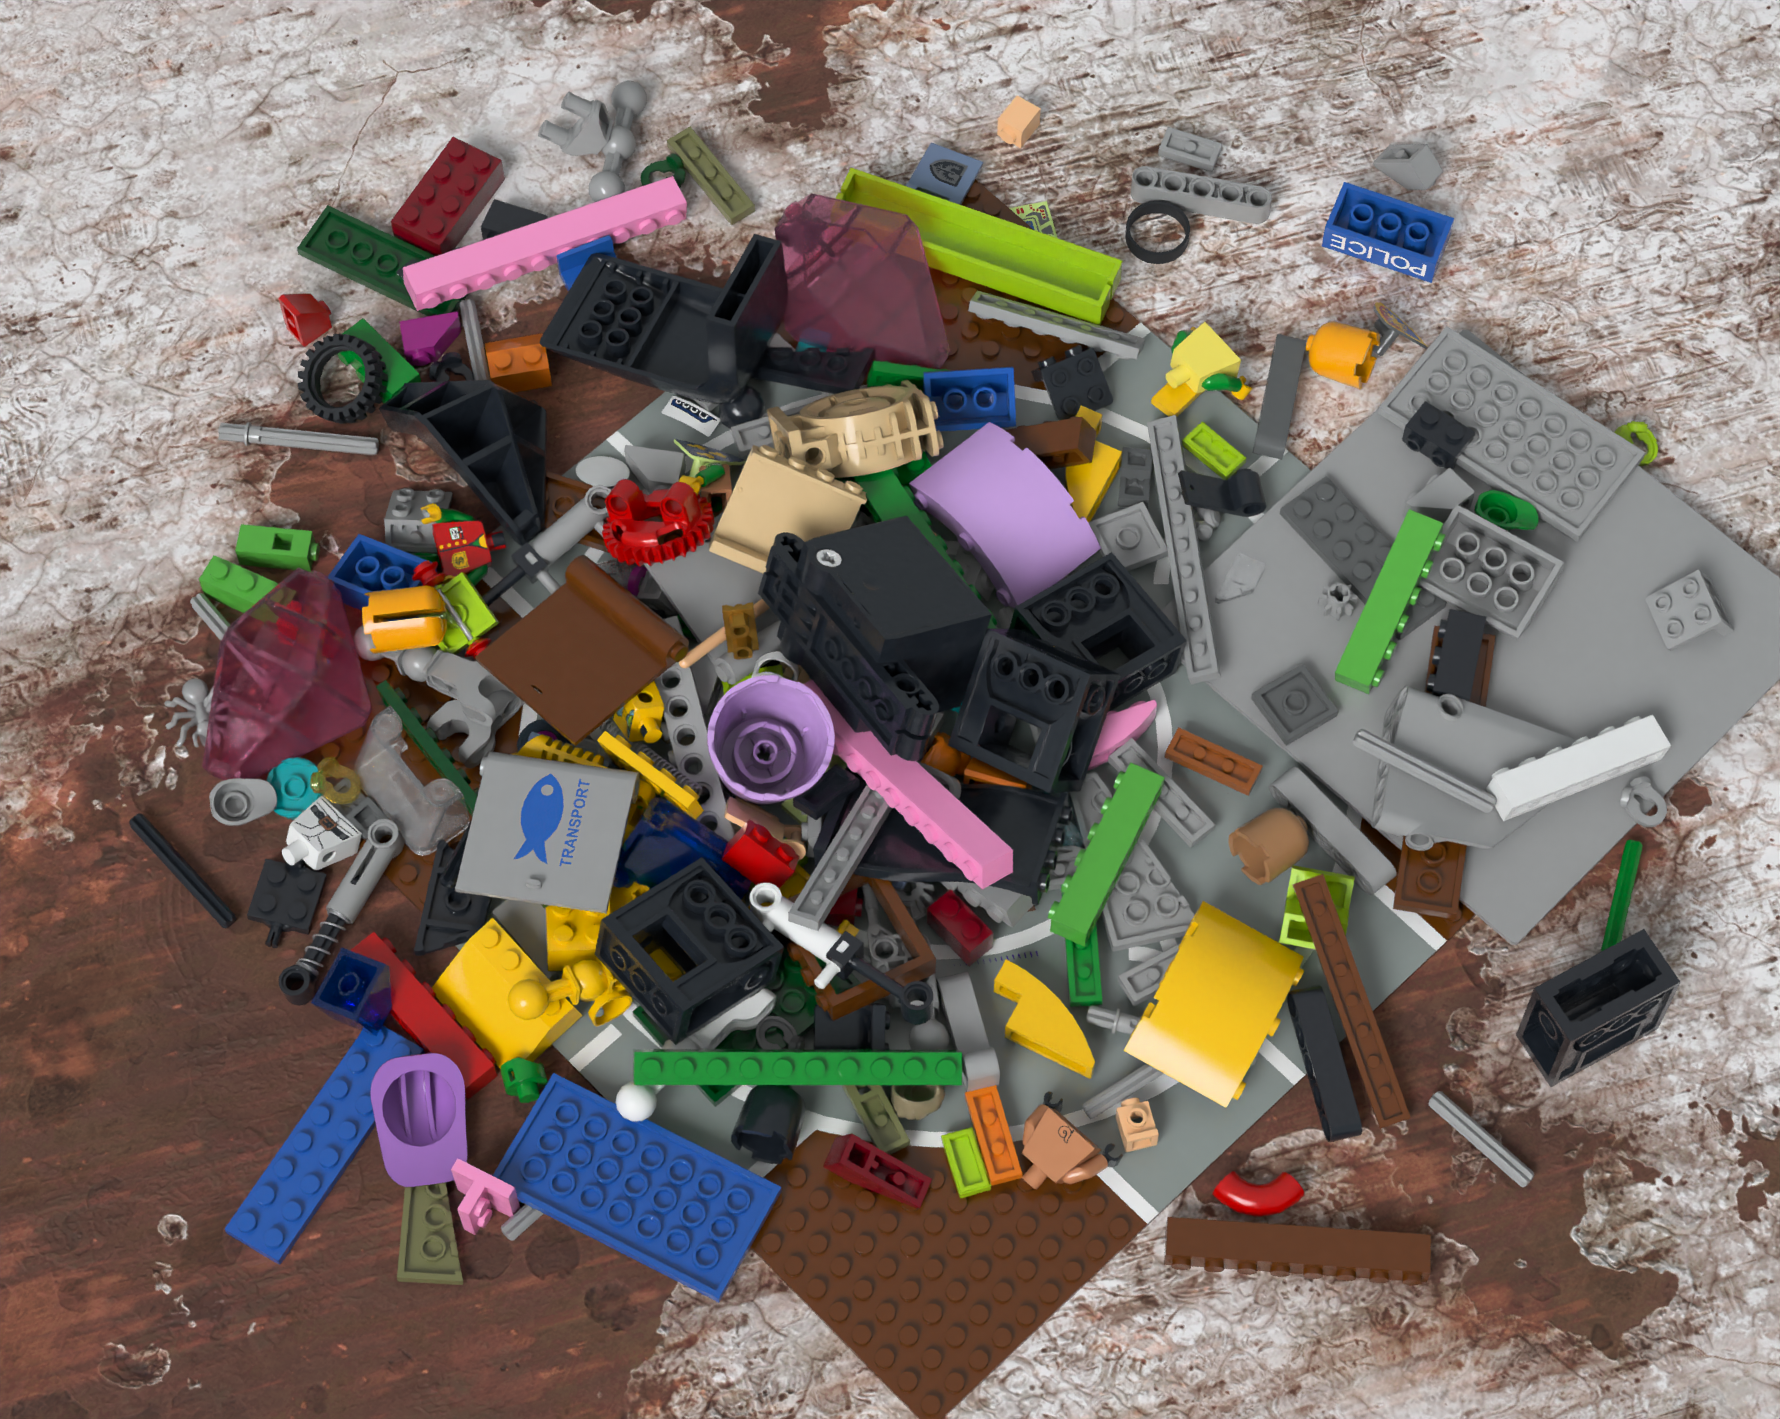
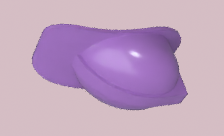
(420, 1118)

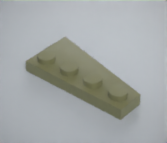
(428, 1238)

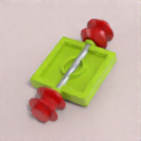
(465, 612)

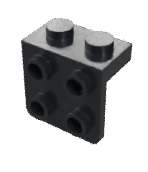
(1074, 382)
(855, 1031)

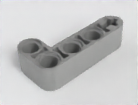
(967, 1031)

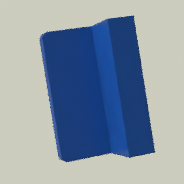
(572, 261)

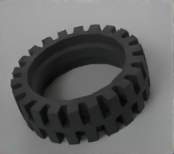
(313, 370)

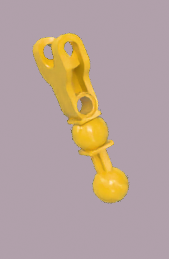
(584, 981)

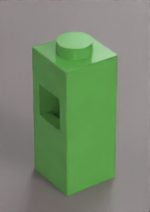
(276, 547)

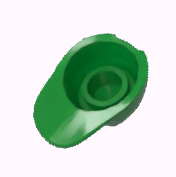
(1506, 511)

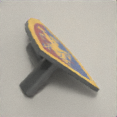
(1390, 327)

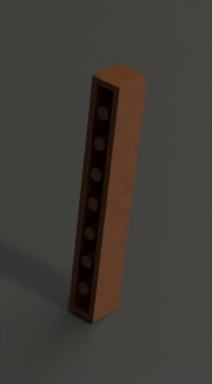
(1297, 1250)

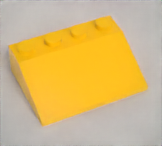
(478, 991)

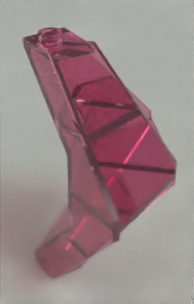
(860, 282)
(284, 680)

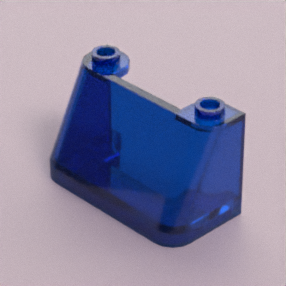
(667, 842)

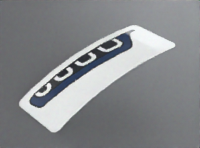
(691, 415)

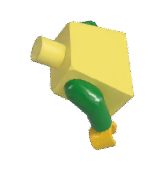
(1205, 363)

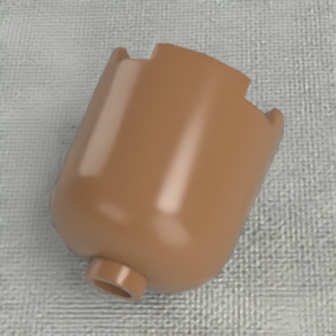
(1270, 844)

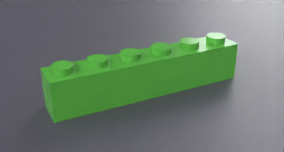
(1389, 602)
(1106, 854)

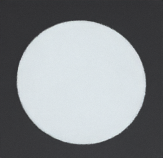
(602, 471)

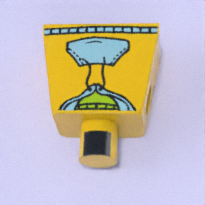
(642, 716)

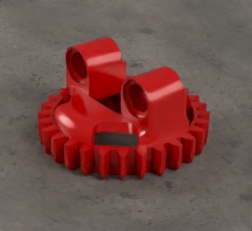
(636, 540)

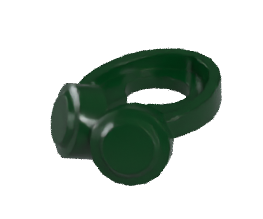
(671, 164)

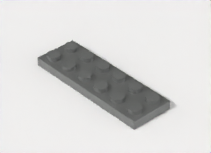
(1349, 545)

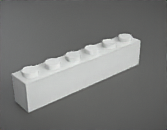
(1578, 766)

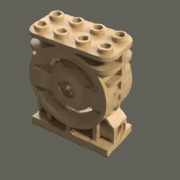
(859, 430)

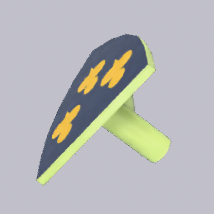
(705, 455)

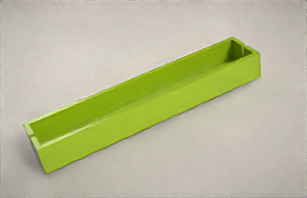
(997, 250)

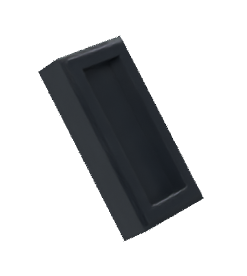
(827, 792)

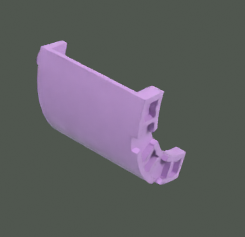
(1006, 513)

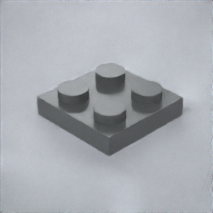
(1294, 704)

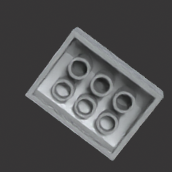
(1491, 572)

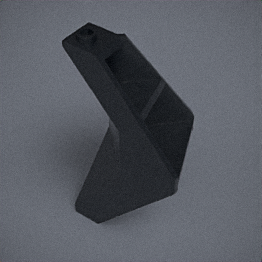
(488, 438)

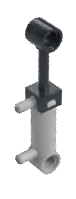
(535, 558)

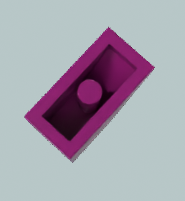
(428, 337)

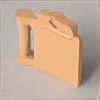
(741, 811)

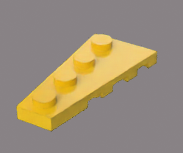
(620, 754)

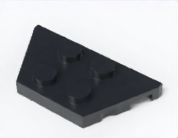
(448, 915)

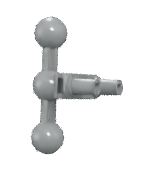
(595, 133)

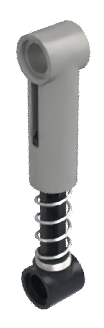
(343, 908)

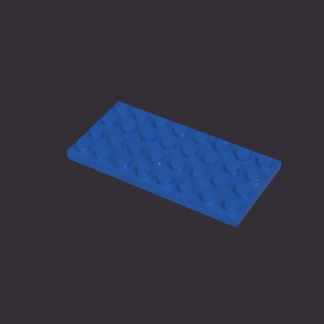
(637, 1187)

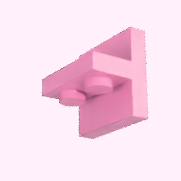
(482, 1194)

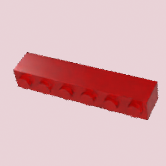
(428, 1021)

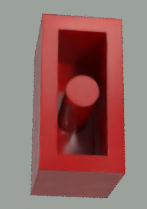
(760, 855)

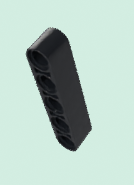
(1324, 1063)

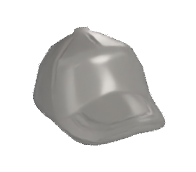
(242, 800)

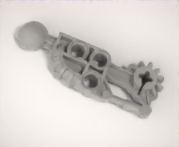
(931, 1034)

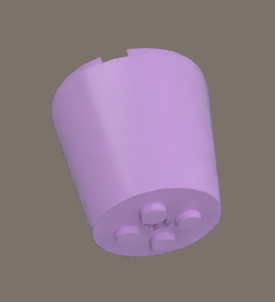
(774, 718)

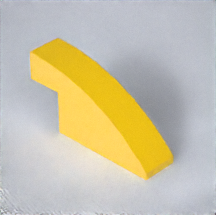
(1091, 481)
(1042, 1021)

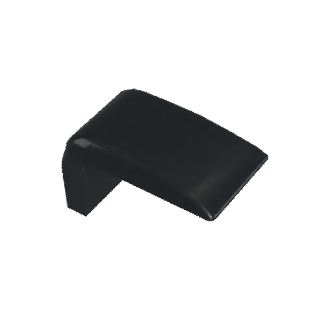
(673, 328)

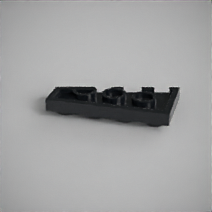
(814, 369)

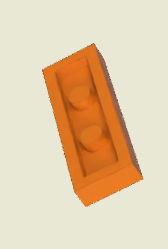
(993, 1135)

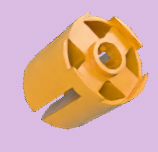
(404, 604)

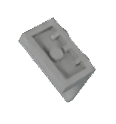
(404, 519)
(1688, 610)

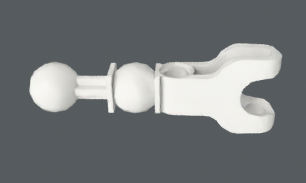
(640, 1101)

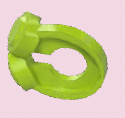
(1643, 434)

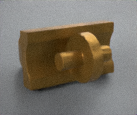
(740, 630)

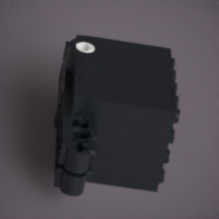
(877, 626)

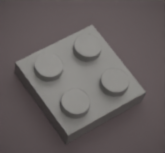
(1130, 536)

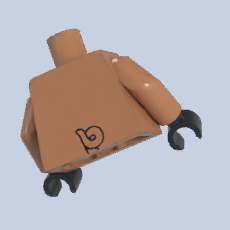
(1060, 1148)

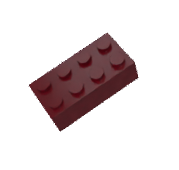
(448, 198)

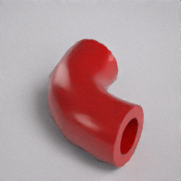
(1258, 1199)

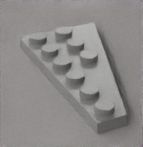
(1144, 900)

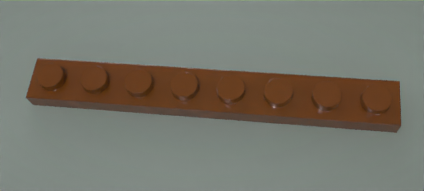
(1351, 1001)

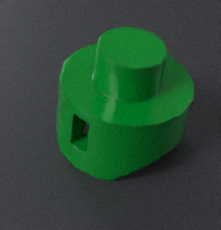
(528, 1079)

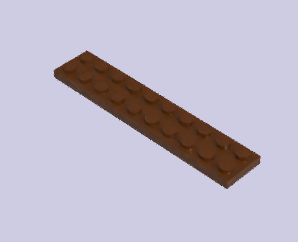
(1433, 878)

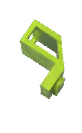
(1294, 928)

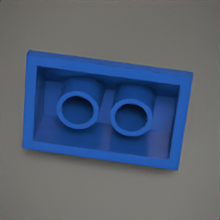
(972, 397)

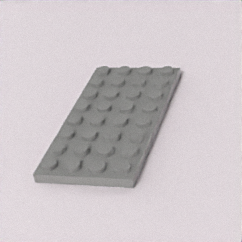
(1523, 434)

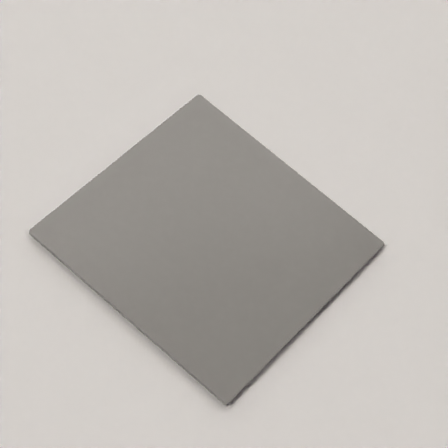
(1575, 670)

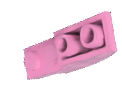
(1121, 727)

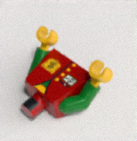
(462, 543)

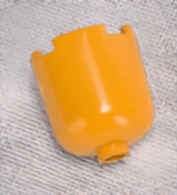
(1343, 353)

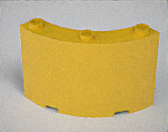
(1215, 1005)

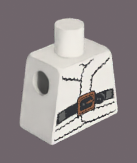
(320, 836)

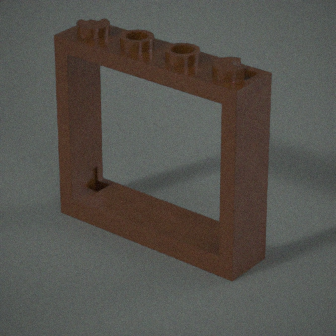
(920, 967)

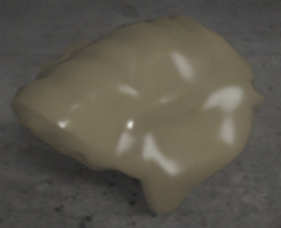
(916, 1100)

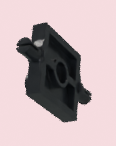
(286, 898)

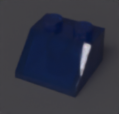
(356, 992)

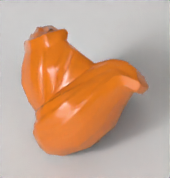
(945, 757)

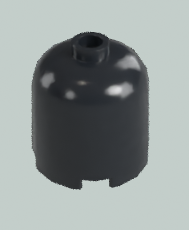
(770, 1123)

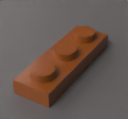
(1213, 761)

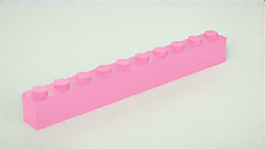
(538, 244)
(922, 802)

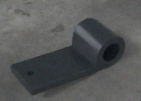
(1237, 496)

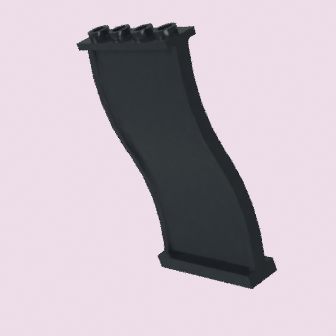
(1021, 817)

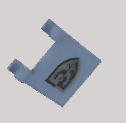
(945, 174)

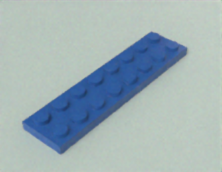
(316, 1150)

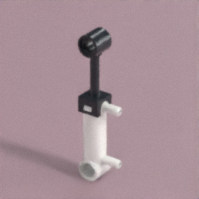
(839, 952)

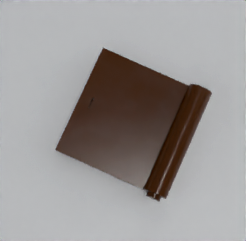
(584, 651)

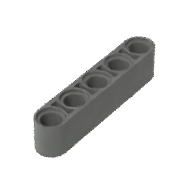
(1279, 396)

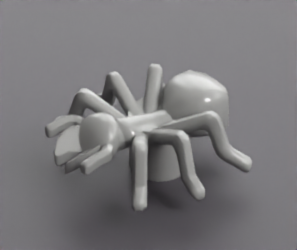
(198, 705)

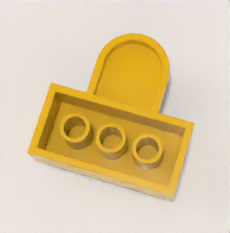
(574, 932)

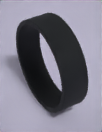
(1164, 208)

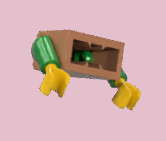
(713, 483)

